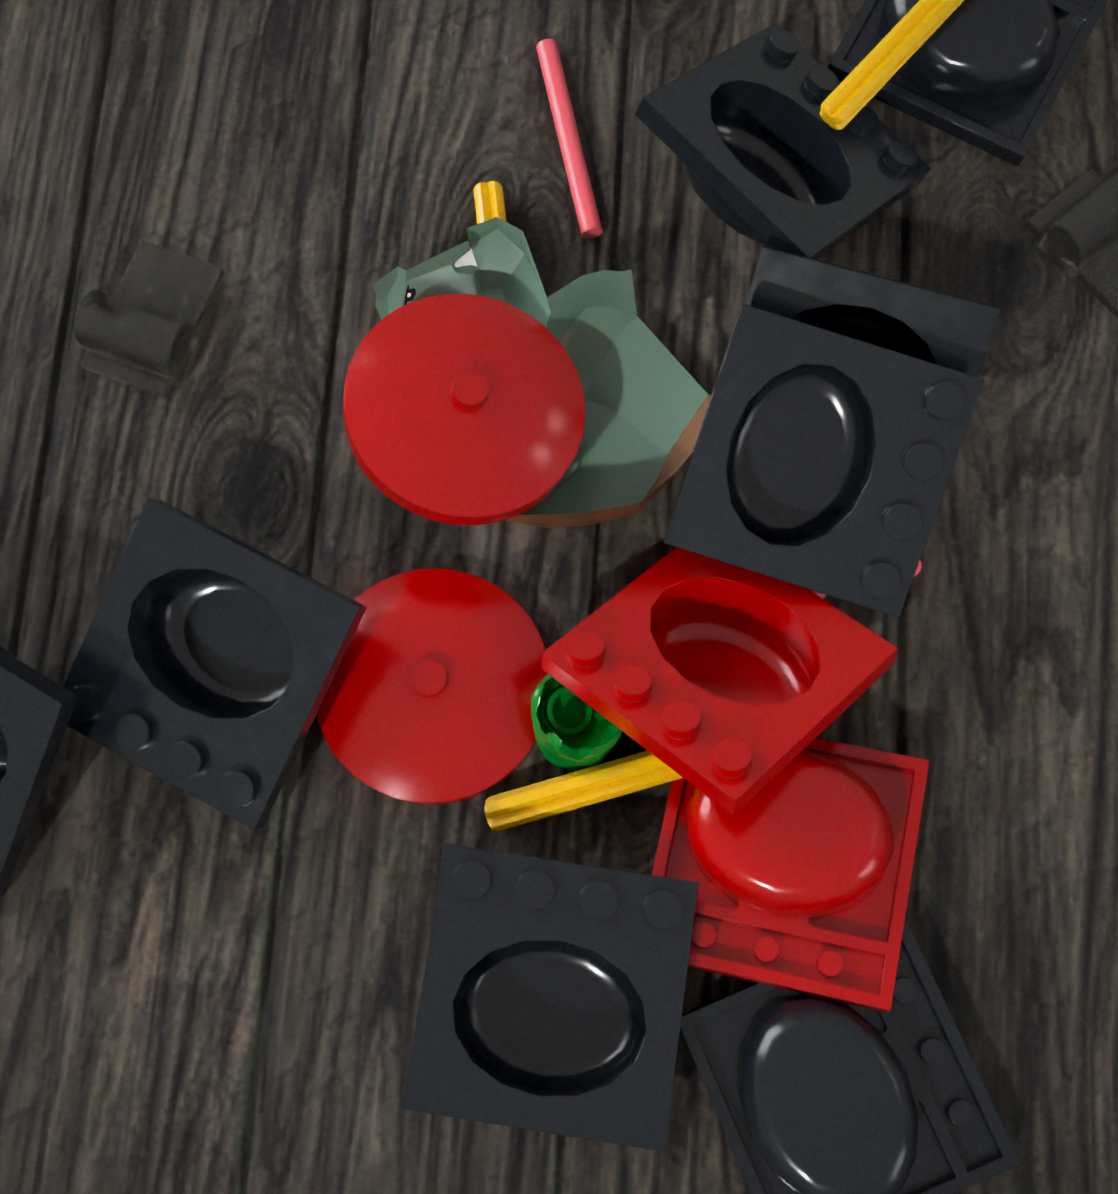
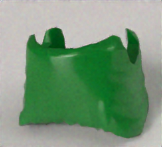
(569, 729)

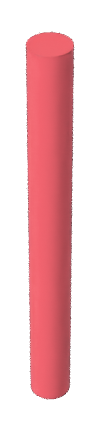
(569, 139)

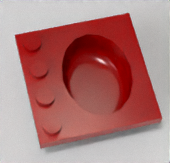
(718, 670)
(805, 876)

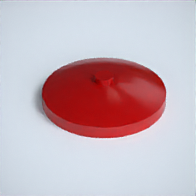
(463, 409)
(435, 688)

